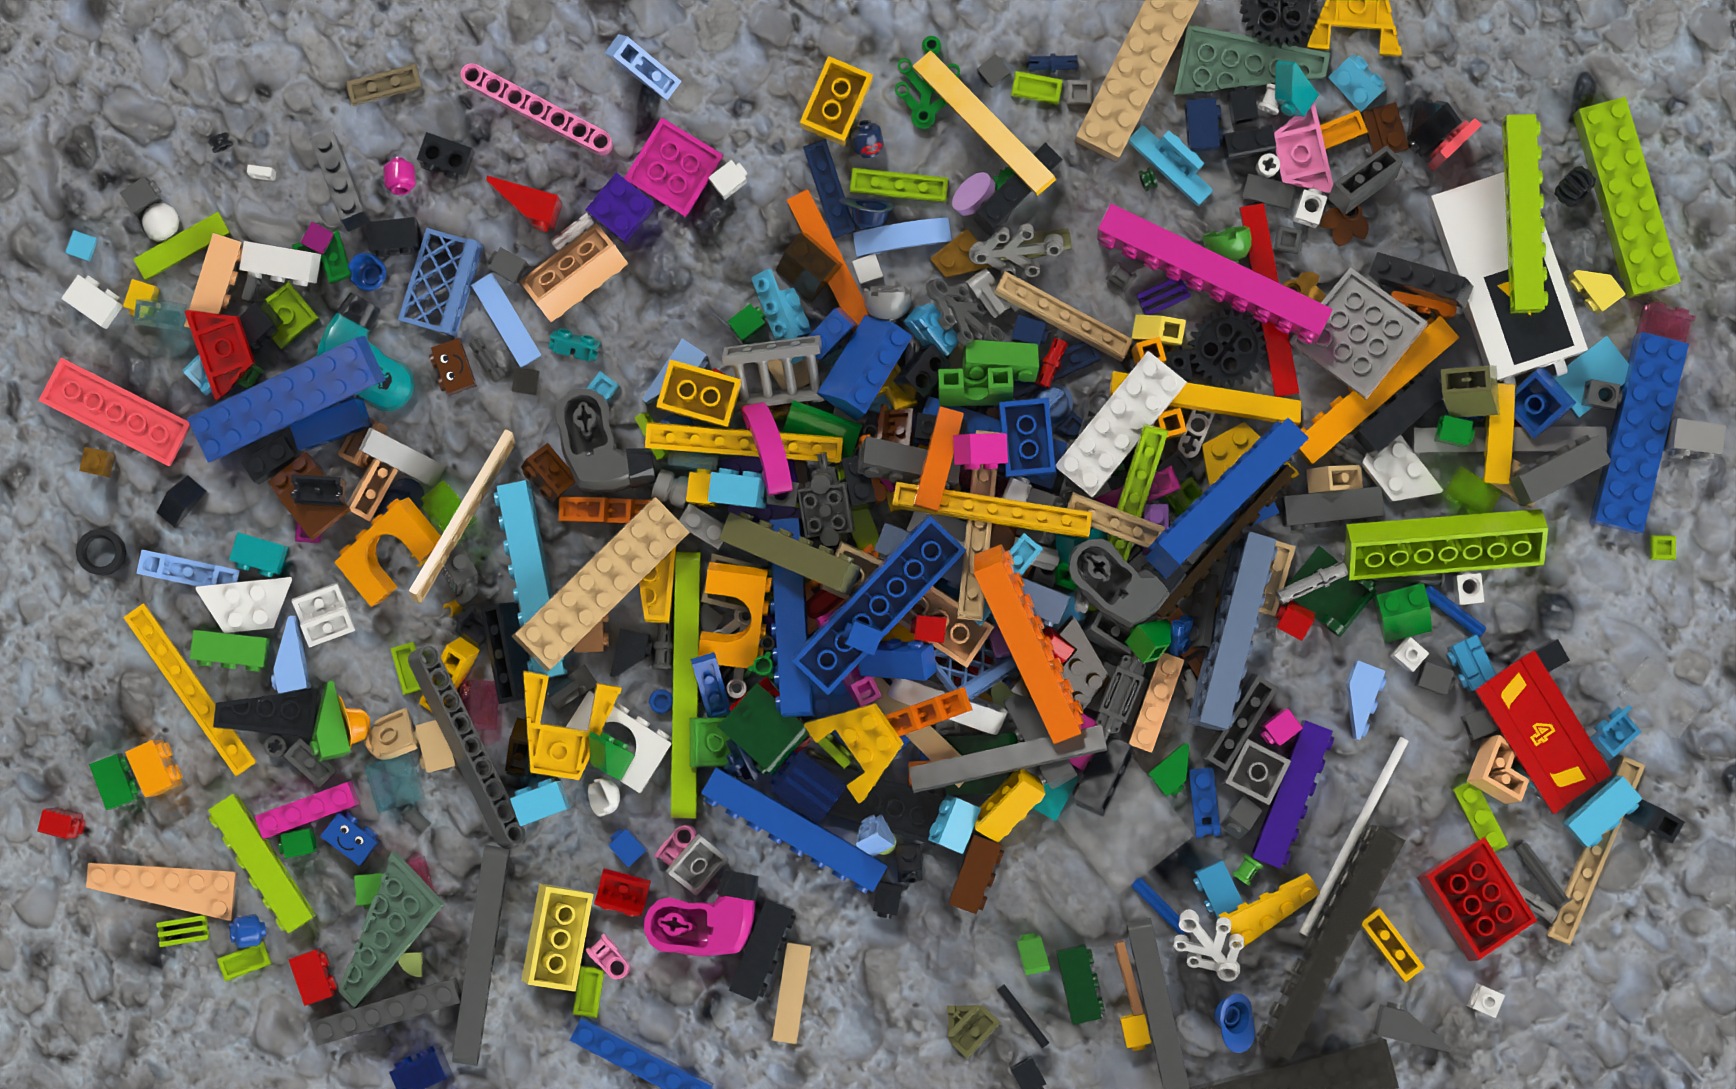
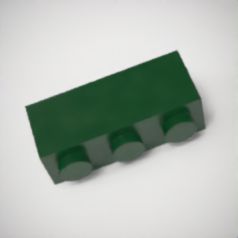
(1080, 984)

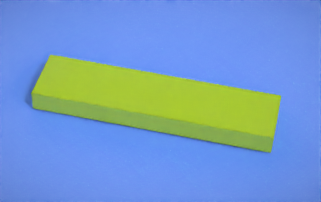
(899, 185)
(180, 246)

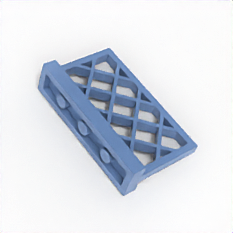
(458, 292)
(984, 680)

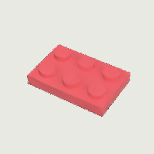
(1452, 143)

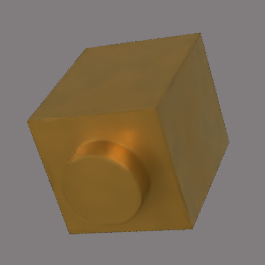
(97, 462)

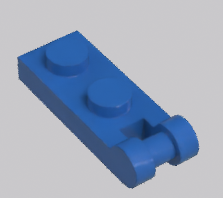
(1204, 801)

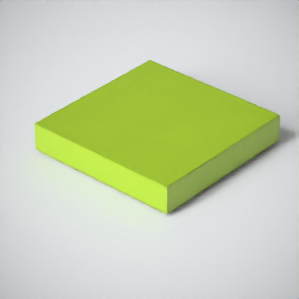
(294, 313)

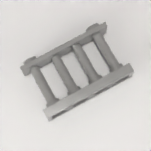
(784, 351)

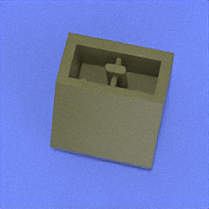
(1470, 391)

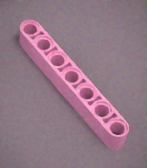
(528, 100)

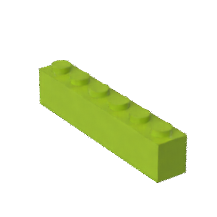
(262, 863)

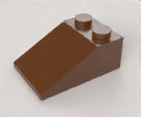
(312, 518)

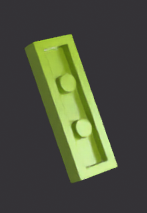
(1479, 815)

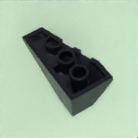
(1430, 124)

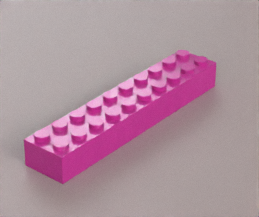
(1213, 274)

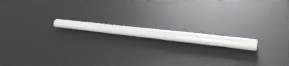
(1354, 836)

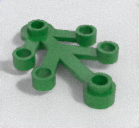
(923, 88)

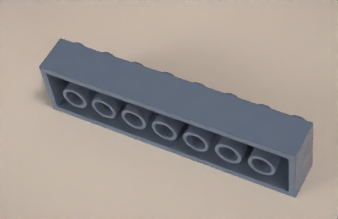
(1047, 602)
(1232, 632)

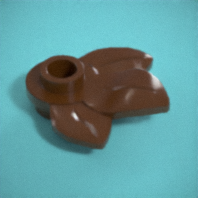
(1345, 226)

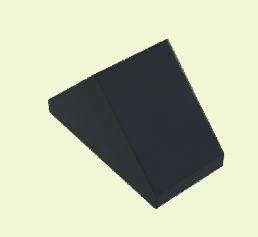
(180, 500)

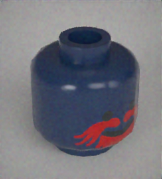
(867, 139)

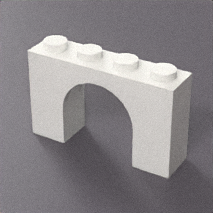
(650, 745)

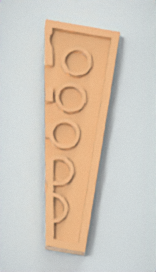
(180, 888)

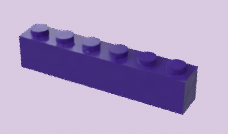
(1290, 798)

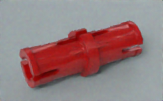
(1051, 363)

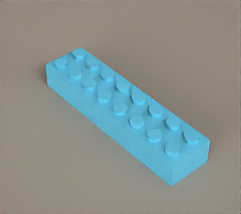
(527, 557)

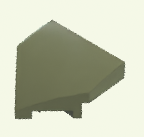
(970, 1027)

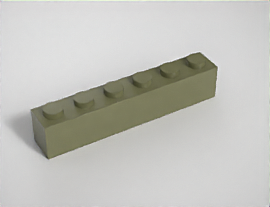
(790, 553)

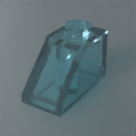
(160, 314)

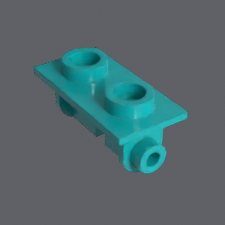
(565, 340)

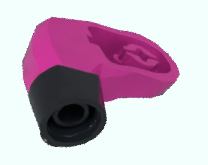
(702, 926)

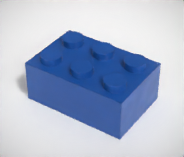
(1028, 437)

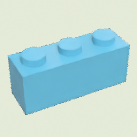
(1603, 811)

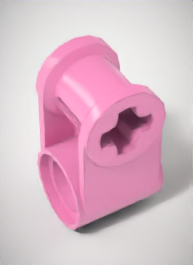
(674, 845)
(608, 956)

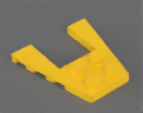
(561, 749)

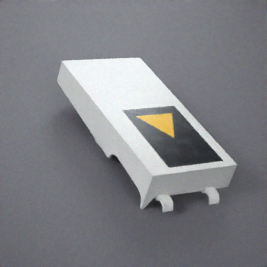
(1475, 246)

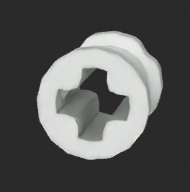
(1269, 103)
(1260, 166)

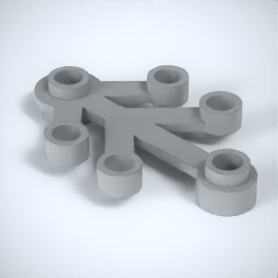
(987, 253)

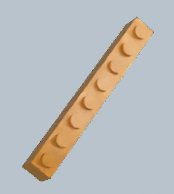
(1353, 408)

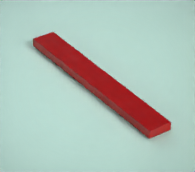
(1262, 262)

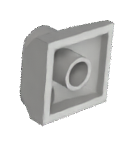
(697, 864)

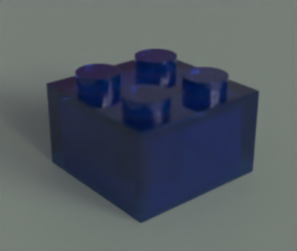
(421, 1072)

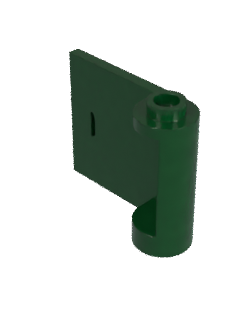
(1336, 604)
(763, 730)
(978, 743)

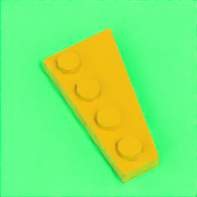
(657, 590)
(1271, 908)

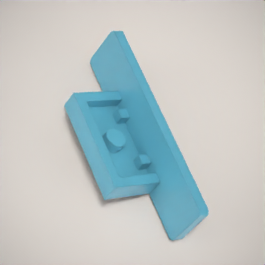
(1173, 161)
(781, 309)

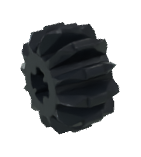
(1575, 186)

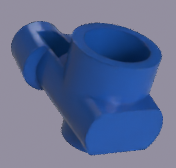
(1179, 635)

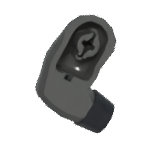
(591, 447)
(1116, 586)

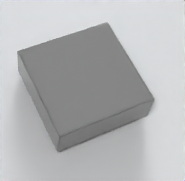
(1079, 92)

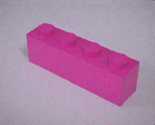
(307, 810)

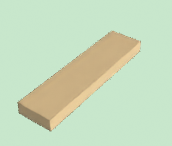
(1117, 522)
(791, 993)

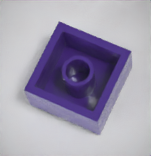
(620, 208)

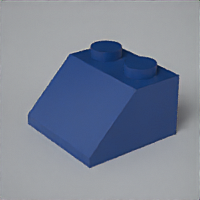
(1540, 402)

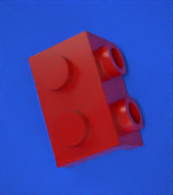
(622, 893)

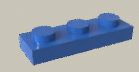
(711, 685)

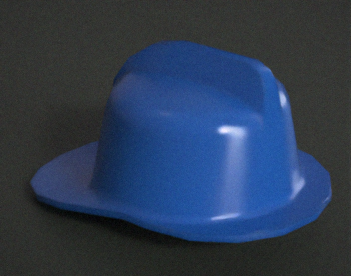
(1236, 1022)

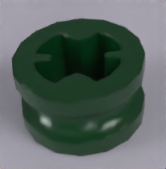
(1148, 179)

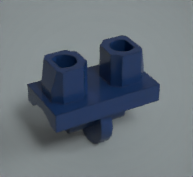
(740, 763)

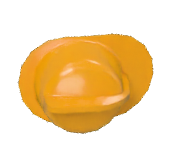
(355, 722)

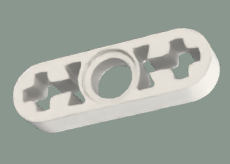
(1196, 444)

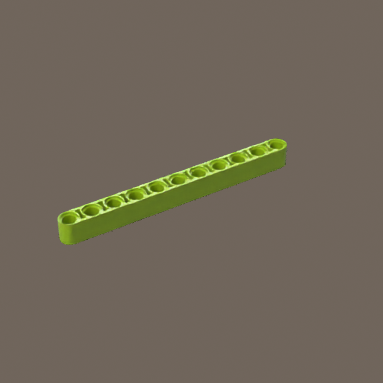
(684, 682)

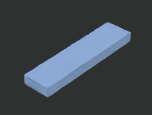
(506, 320)

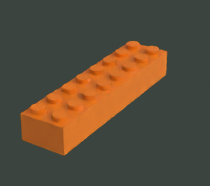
(1028, 644)

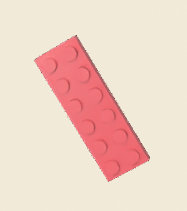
(115, 412)

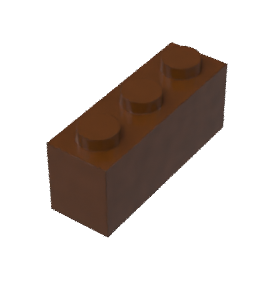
(976, 874)

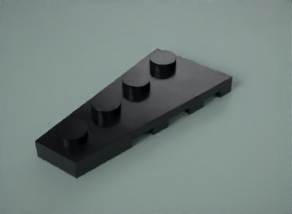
(273, 714)

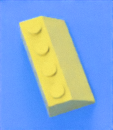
(557, 937)

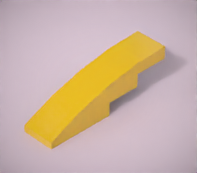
(1500, 437)

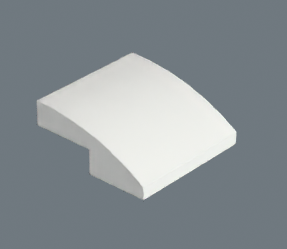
(323, 614)

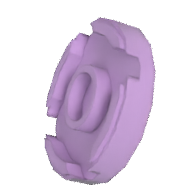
(973, 193)

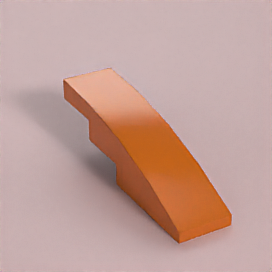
(938, 459)
(599, 509)
(930, 711)

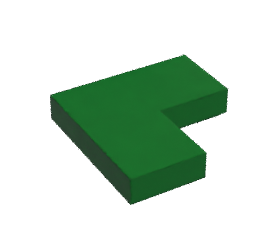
(333, 259)

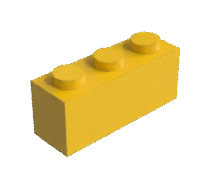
(1009, 804)
(1391, 944)

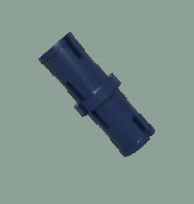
(1052, 62)

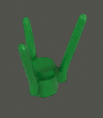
(763, 667)

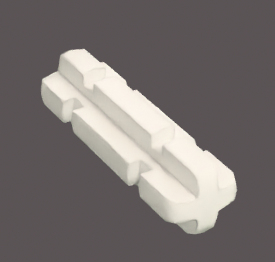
(572, 231)

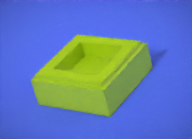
(1662, 547)

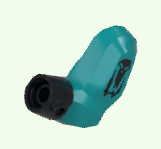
(356, 319)

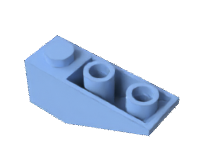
(1361, 692)
(874, 835)

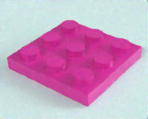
(673, 167)

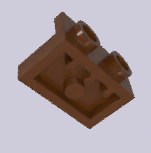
(548, 473)

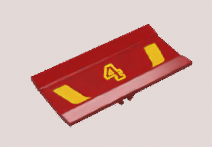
(1543, 731)

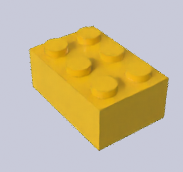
(836, 101)
(699, 394)

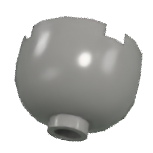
(887, 302)

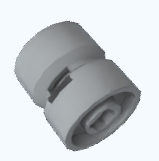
(671, 488)

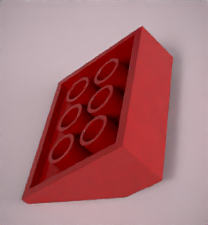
(1477, 899)

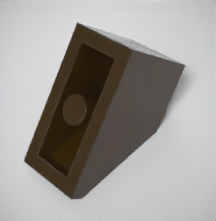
(518, 755)

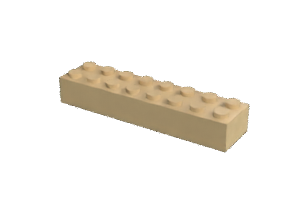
(1134, 76)
(600, 584)

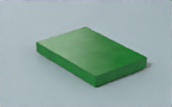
(812, 421)

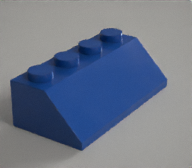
(864, 365)

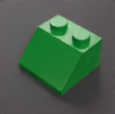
(1403, 612)

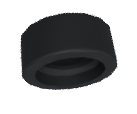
(86, 539)

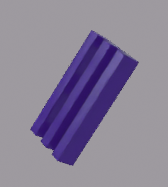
(1182, 287)

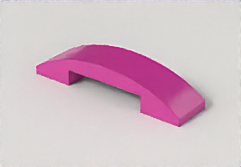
(769, 448)
(861, 688)

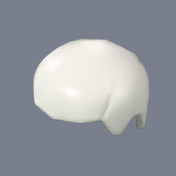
(160, 222)
(603, 796)

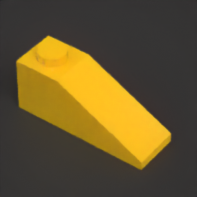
(458, 660)

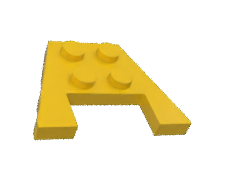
(1360, 15)
(1227, 448)
(867, 737)

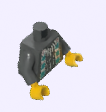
(461, 578)

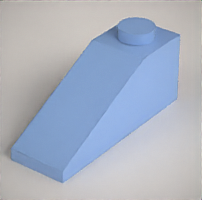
(642, 66)
(683, 353)
(291, 665)

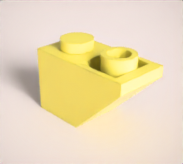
(1597, 289)
(1152, 326)

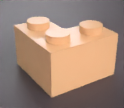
(1493, 771)

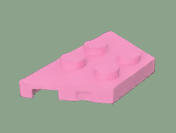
(1303, 153)

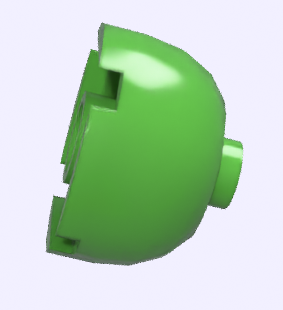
(1231, 244)

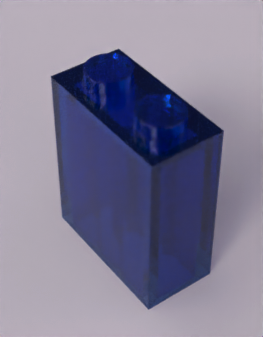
(808, 786)

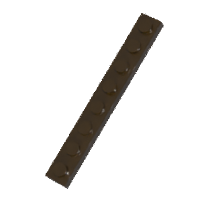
(1231, 533)

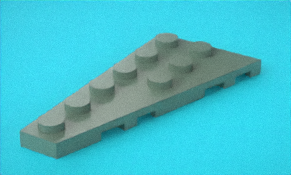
(1226, 60)
(392, 924)

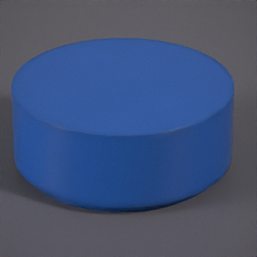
(661, 701)

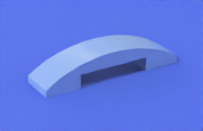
(902, 236)
(184, 570)

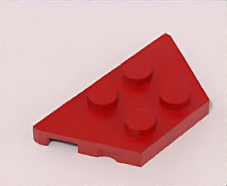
(221, 349)

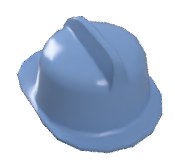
(1059, 401)

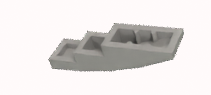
(402, 457)

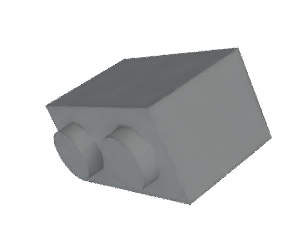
(702, 526)

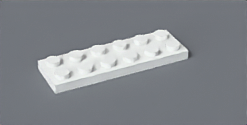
(1119, 424)

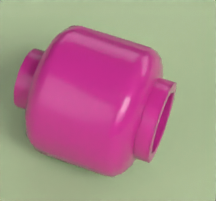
(399, 176)

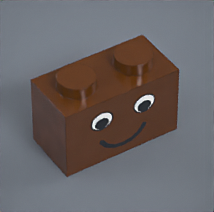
(453, 367)

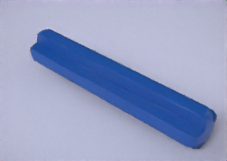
(1455, 611)
(1157, 904)

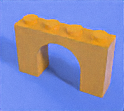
(1171, 418)
(360, 560)
(750, 587)

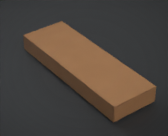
(1128, 977)

